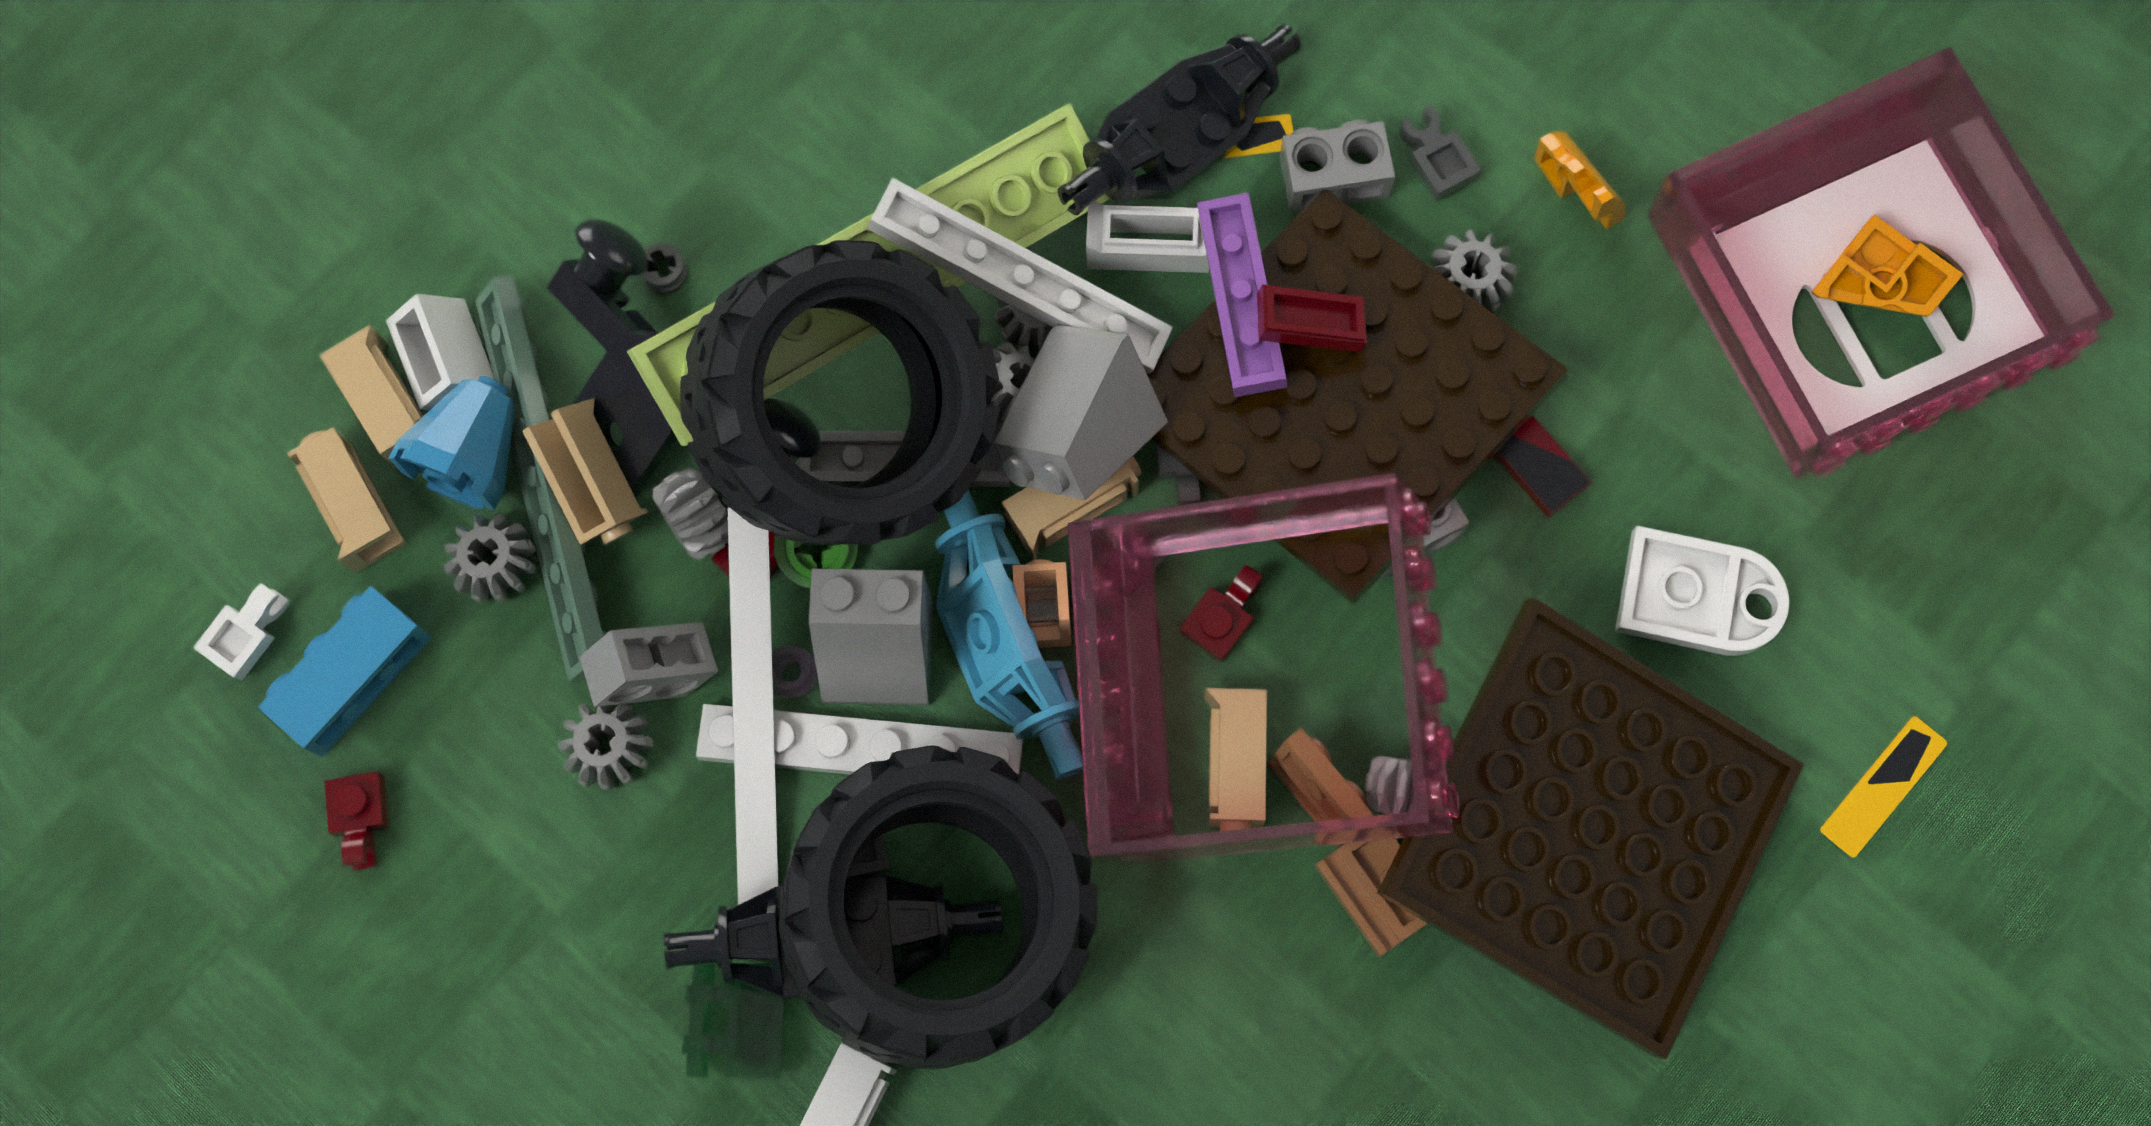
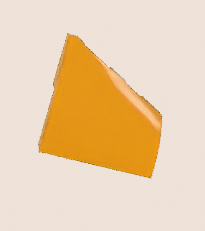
(1572, 172)
(1888, 273)

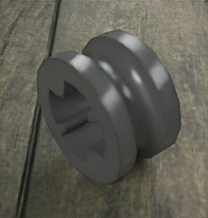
(678, 275)

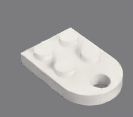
(1697, 592)

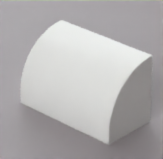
(437, 346)

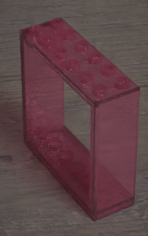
(1123, 673)

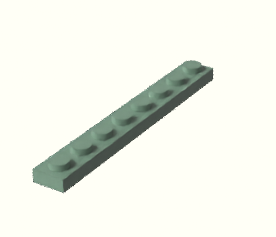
(558, 550)

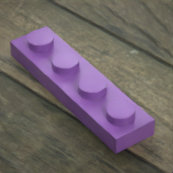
(1236, 279)

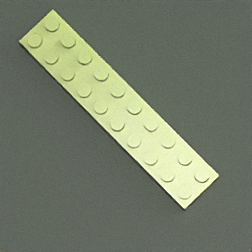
(1002, 188)

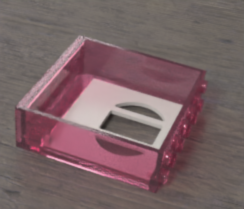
(1790, 199)

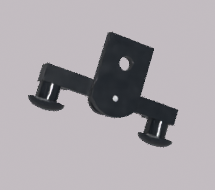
(593, 296)

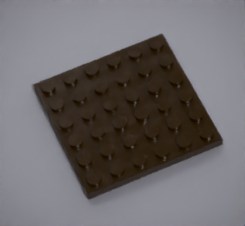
(1420, 401)
(1595, 829)

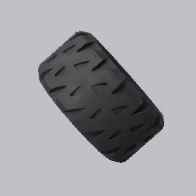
(947, 374)
(1011, 816)

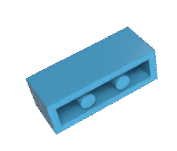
(344, 671)

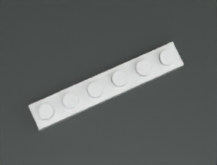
(1010, 270)
(846, 743)

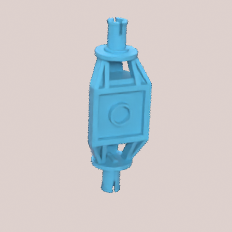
(994, 639)

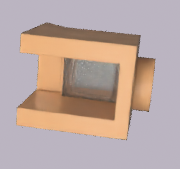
(1044, 600)

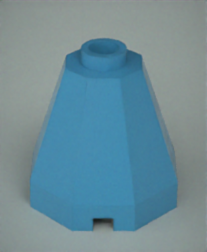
(462, 444)

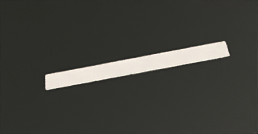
(752, 708)

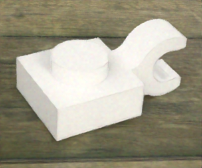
(238, 638)

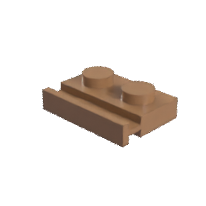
(1307, 773)
(1354, 878)

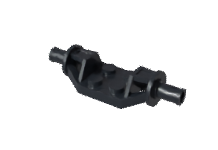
(1180, 122)
(880, 918)

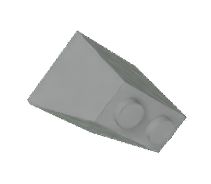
(1078, 413)
(871, 636)

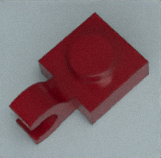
(1220, 620)
(354, 810)

